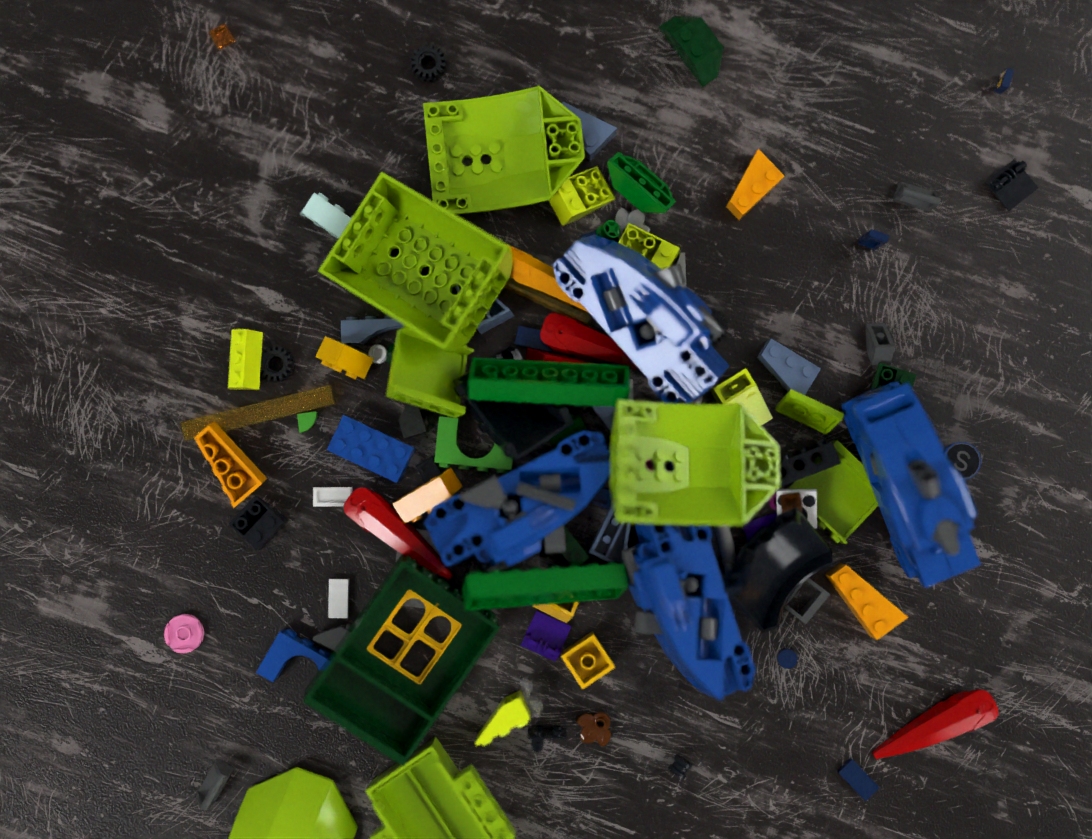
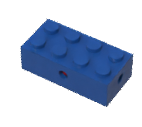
(371, 449)

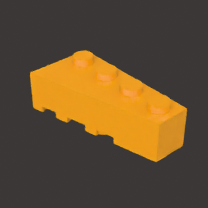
(229, 463)
(866, 603)

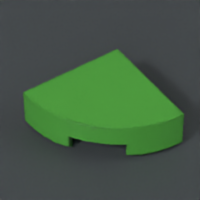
(306, 421)

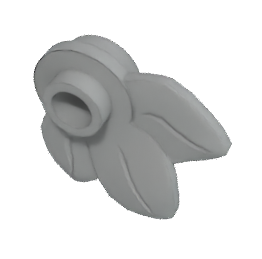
(635, 218)

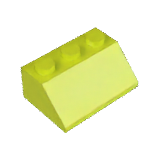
(245, 359)

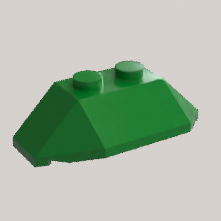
(639, 185)

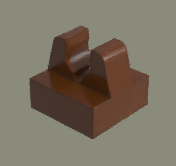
(790, 501)

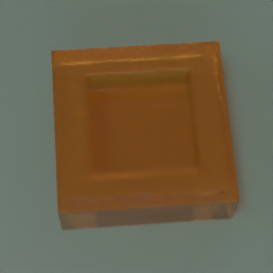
(222, 36)

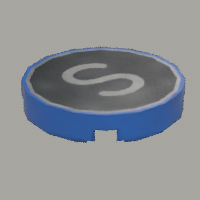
(964, 458)

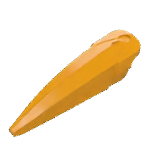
(538, 275)

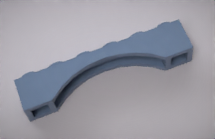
(361, 331)

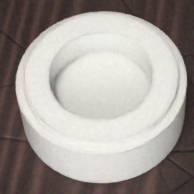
(379, 353)

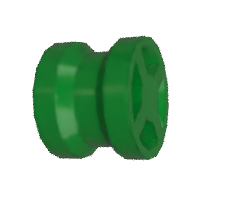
(612, 228)

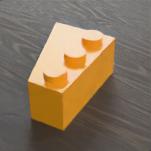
(755, 183)

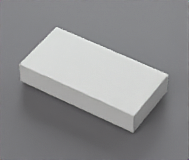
(330, 496)
(338, 598)

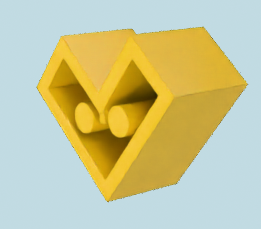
(342, 357)

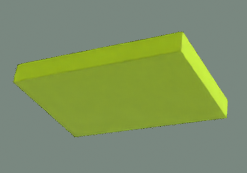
(809, 412)

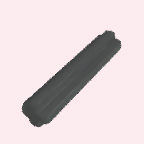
(546, 496)

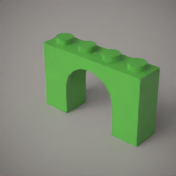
(449, 453)

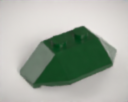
(695, 46)

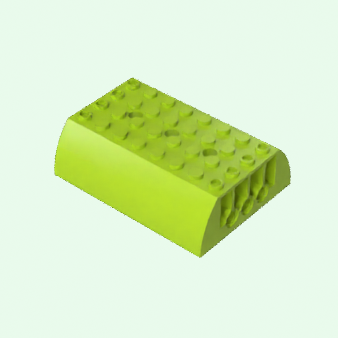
(426, 237)

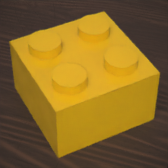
(587, 660)

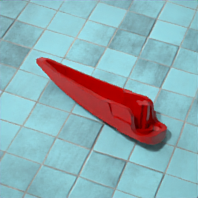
(582, 341)
(382, 520)
(945, 720)

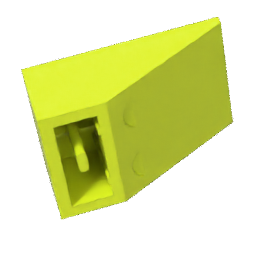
(581, 196)
(650, 246)
(744, 391)
(509, 713)

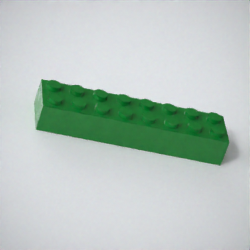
(548, 382)
(544, 586)

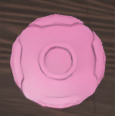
(184, 633)

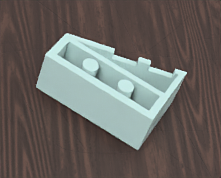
(326, 215)

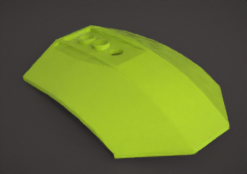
(525, 133)
(719, 458)
(294, 807)

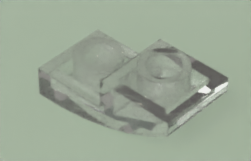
(532, 700)

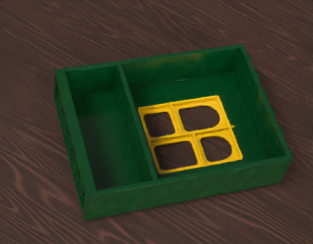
(377, 695)

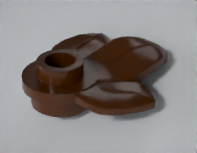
(594, 731)

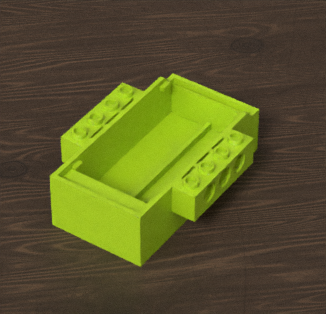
(435, 800)

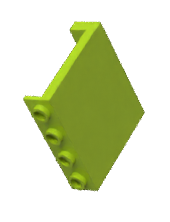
(425, 373)
(842, 495)

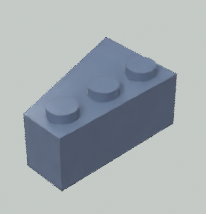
(594, 131)

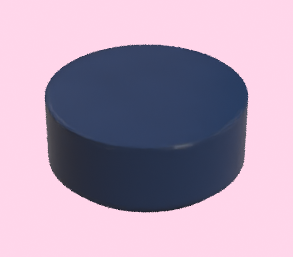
(786, 658)

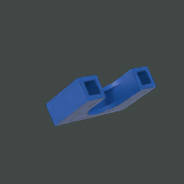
(286, 646)

